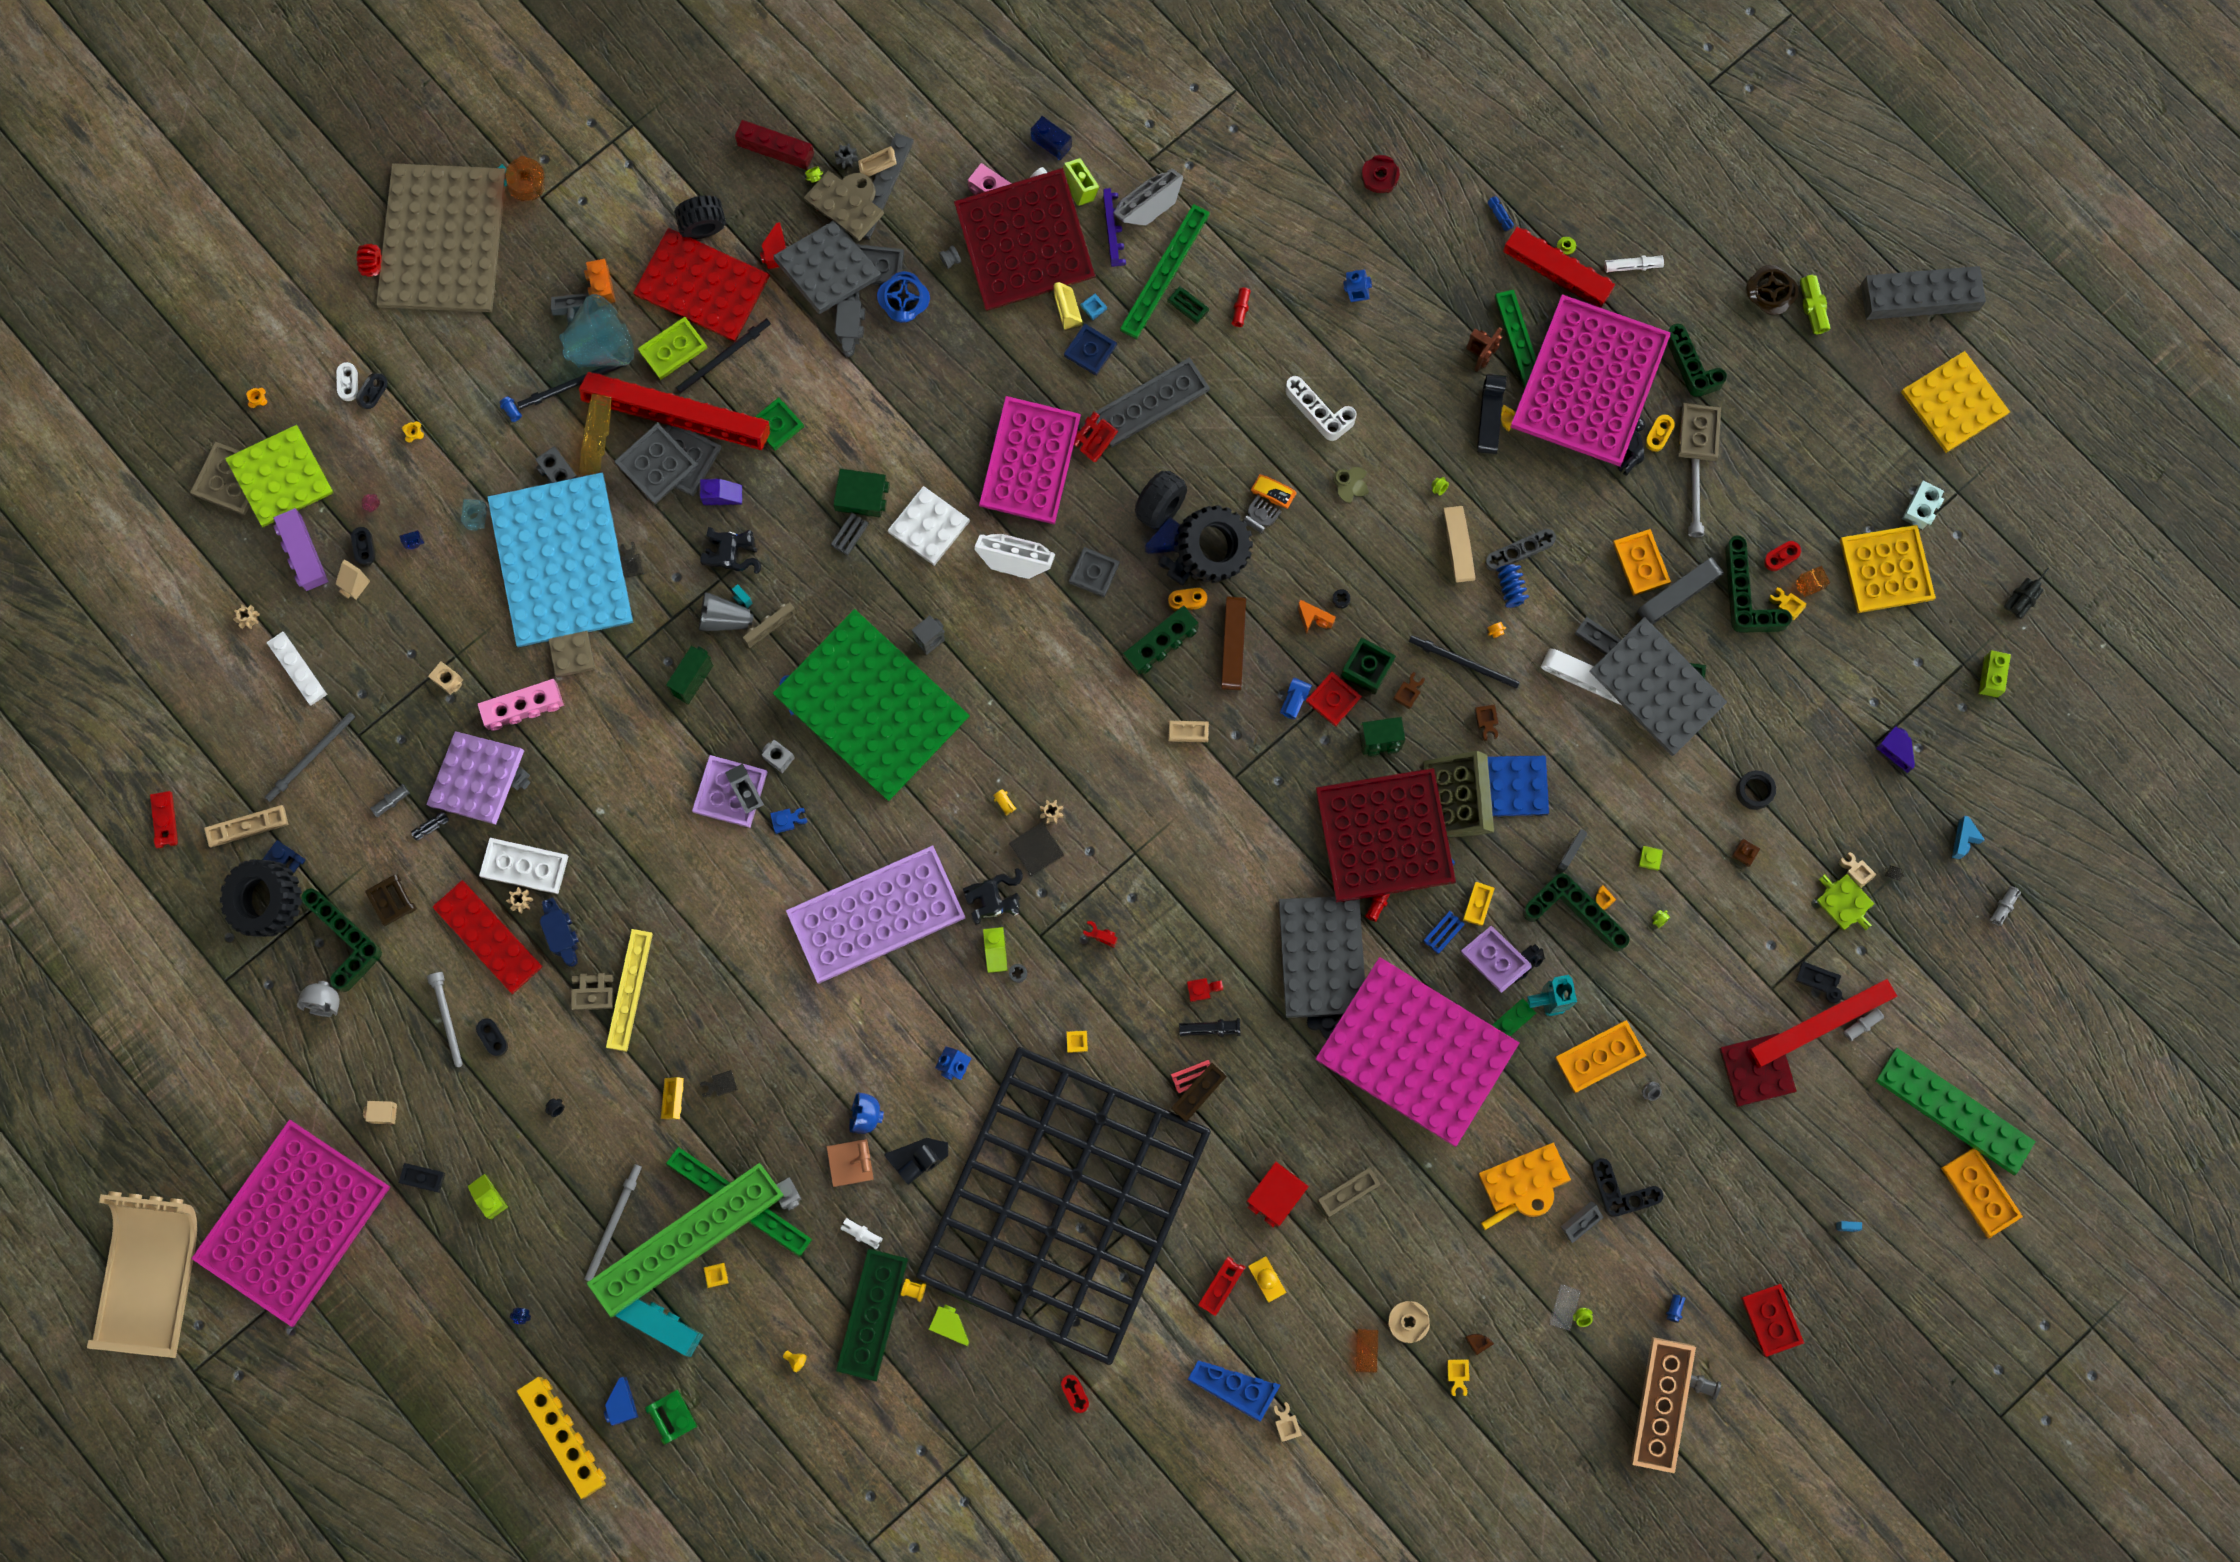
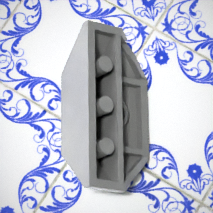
(1150, 199)

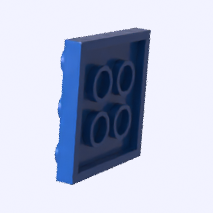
(1518, 785)

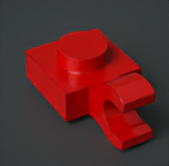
(1106, 936)
(1201, 990)

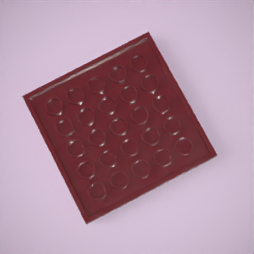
(1024, 239)
(1385, 835)

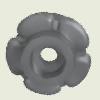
(1651, 1091)

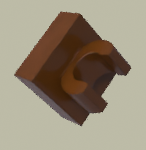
(1745, 852)

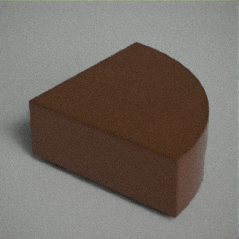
(1478, 1342)

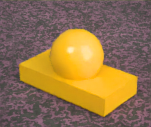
(1267, 1279)

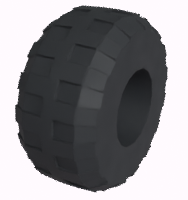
(1160, 499)

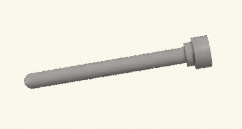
(1696, 528)
(436, 981)

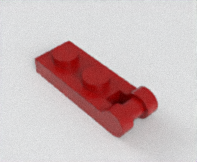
(163, 819)
(1221, 1287)

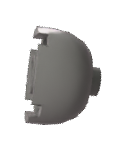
(320, 999)

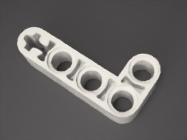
(1317, 406)

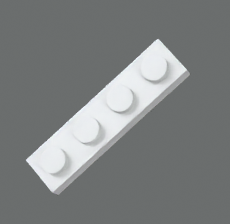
(297, 668)

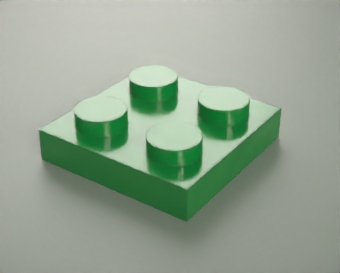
(782, 423)

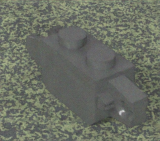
(848, 323)

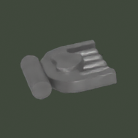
(1259, 517)

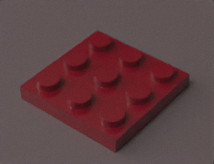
(1753, 1083)

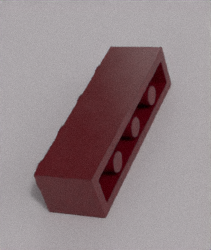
(774, 144)

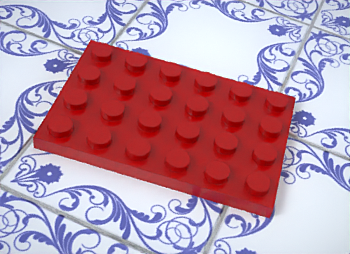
(701, 284)

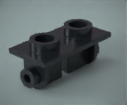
(1534, 956)

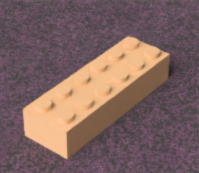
(1663, 1405)

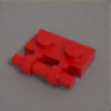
(1098, 440)

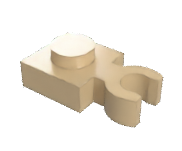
(1859, 872)
(1287, 1426)

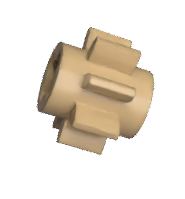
(244, 611)
(1047, 815)
(520, 906)

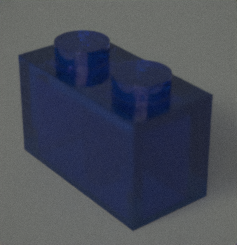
(1051, 137)

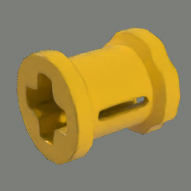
(913, 1290)

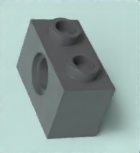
(928, 634)

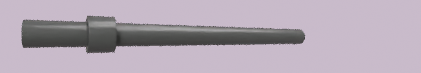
(282, 785)

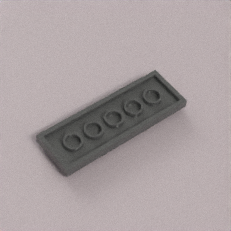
(1154, 400)

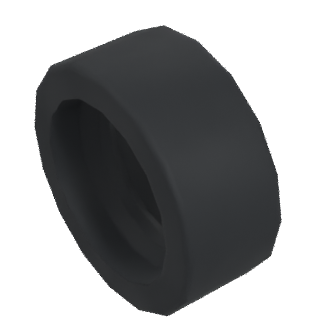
(1743, 798)

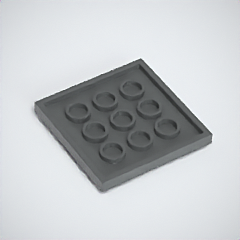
(827, 266)

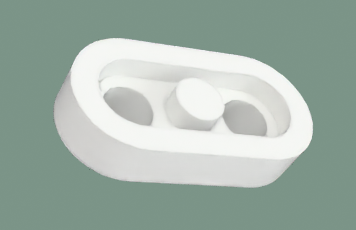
(347, 383)

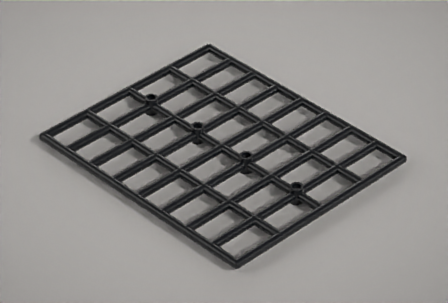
(1063, 1205)

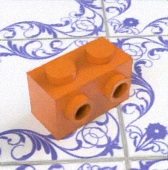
(600, 279)

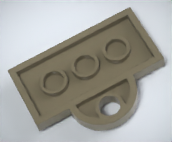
(846, 203)

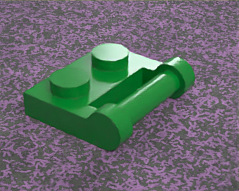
(677, 1414)

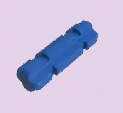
(1500, 213)

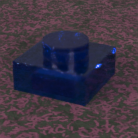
(412, 540)

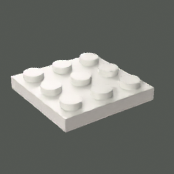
(928, 525)

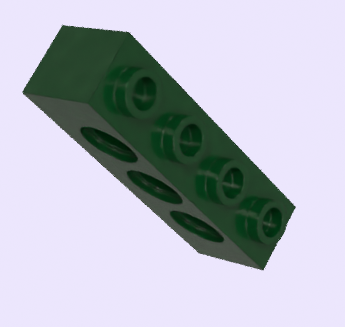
(1181, 618)

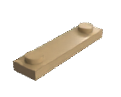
(246, 826)

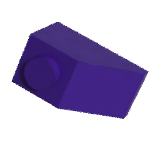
(720, 492)
(1898, 748)

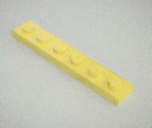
(629, 990)

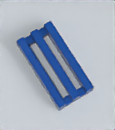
(1454, 920)

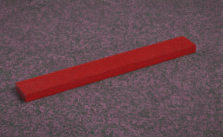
(1823, 1023)

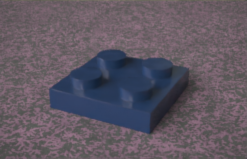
(1090, 349)

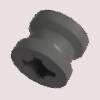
(950, 257)

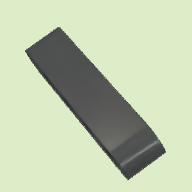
(1680, 591)

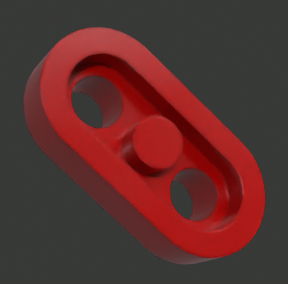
(1781, 556)

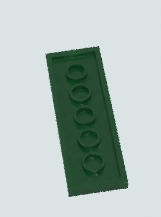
(872, 1315)

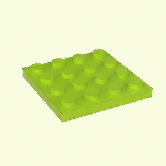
(279, 475)

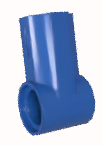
(1296, 695)

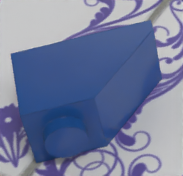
(620, 1405)

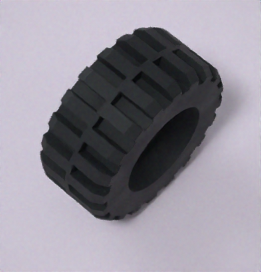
(1236, 537)
(238, 898)

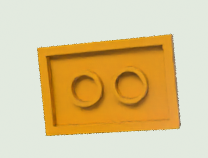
(1641, 562)

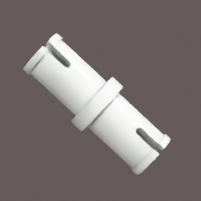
(861, 1233)

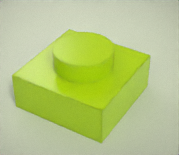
(1650, 858)

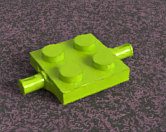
(1845, 902)

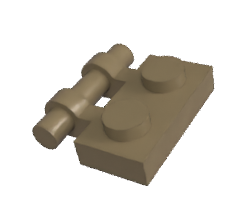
(592, 998)

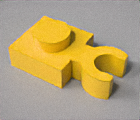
(1790, 603)
(1458, 1372)

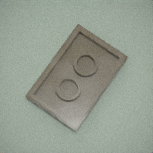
(1699, 432)

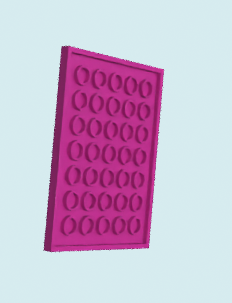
(1590, 380)
(1417, 1051)
(291, 1223)

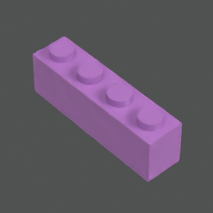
(300, 549)

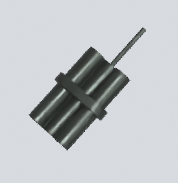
(2025, 596)

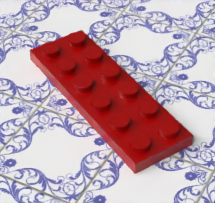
(487, 937)

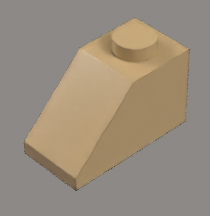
(351, 580)

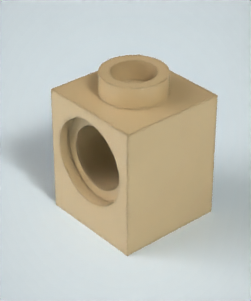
(440, 673)
(380, 1112)

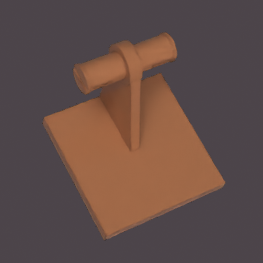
(850, 1163)

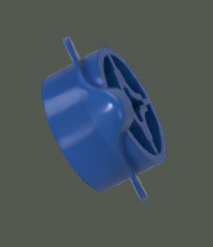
(903, 316)

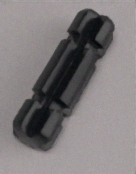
(429, 826)

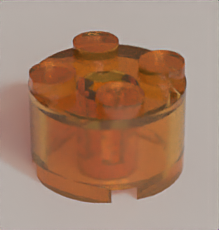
(521, 169)

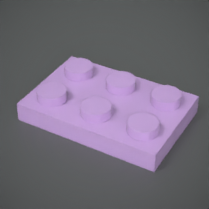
(1496, 959)

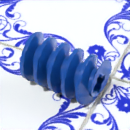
(1511, 585)

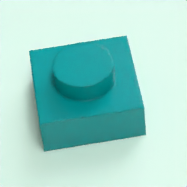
(741, 597)

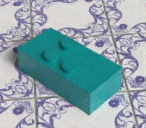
(661, 1326)

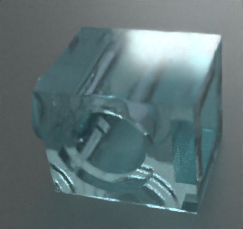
(474, 506)

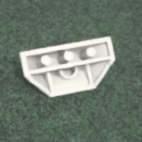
(1014, 555)

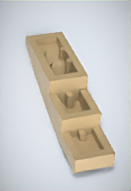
(1459, 544)

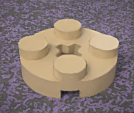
(1420, 1321)

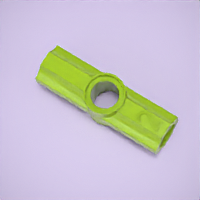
(1814, 304)

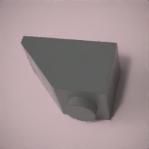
(744, 788)

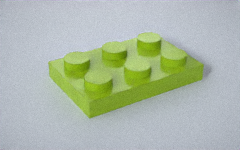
(672, 348)

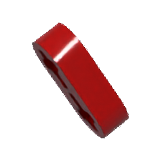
(1070, 1396)

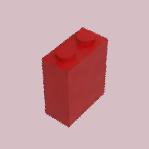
(1276, 1195)

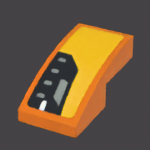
(1274, 491)

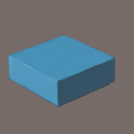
(1093, 307)
(1849, 1226)

